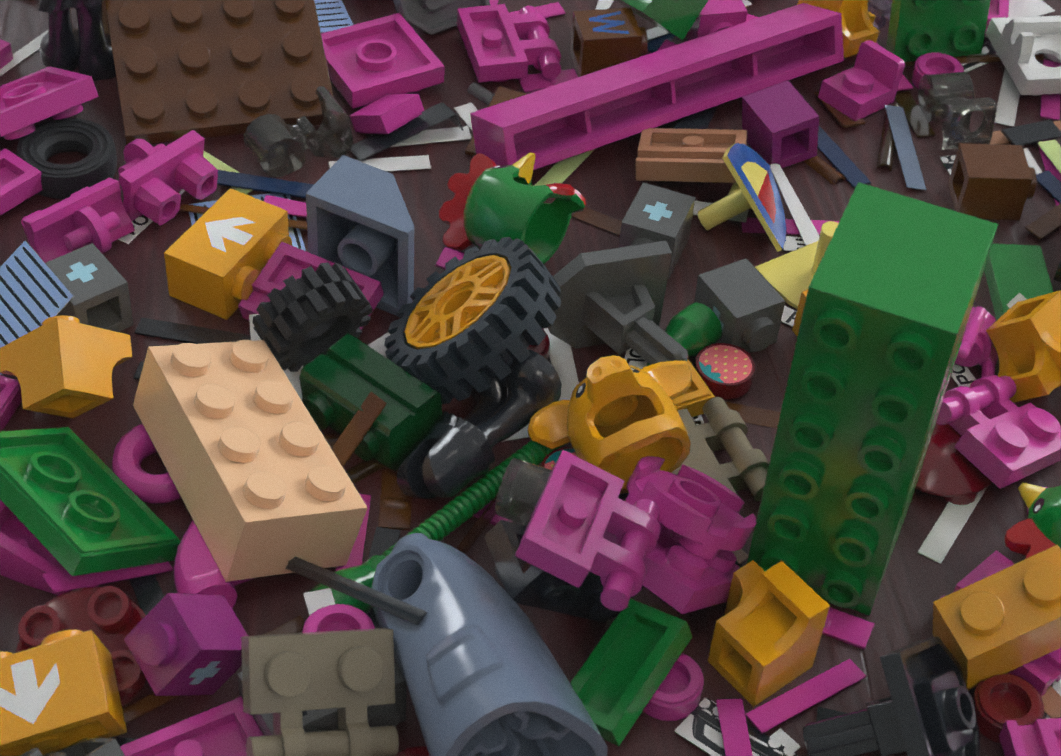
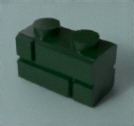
(342, 379)

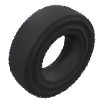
(66, 136)

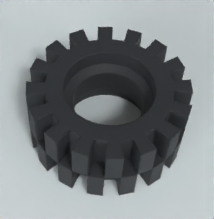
(311, 315)

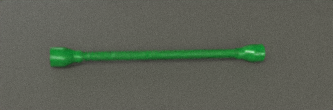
(691, 328)

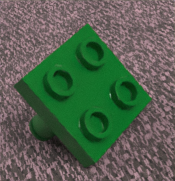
(937, 27)

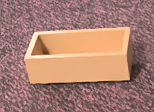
(247, 458)

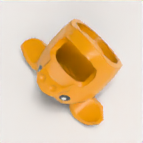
(620, 416)

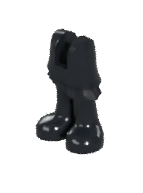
(81, 47)
(462, 448)

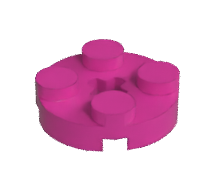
(693, 507)

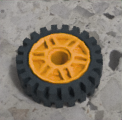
(474, 319)

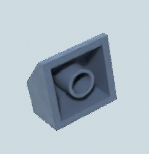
(364, 225)

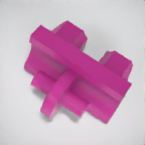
(159, 172)
(82, 219)

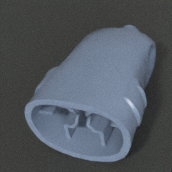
(477, 661)

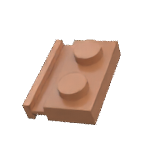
(686, 154)

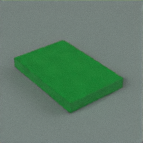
(78, 504)

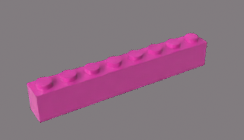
(659, 87)

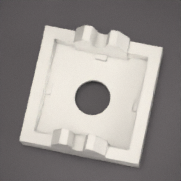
(1019, 41)

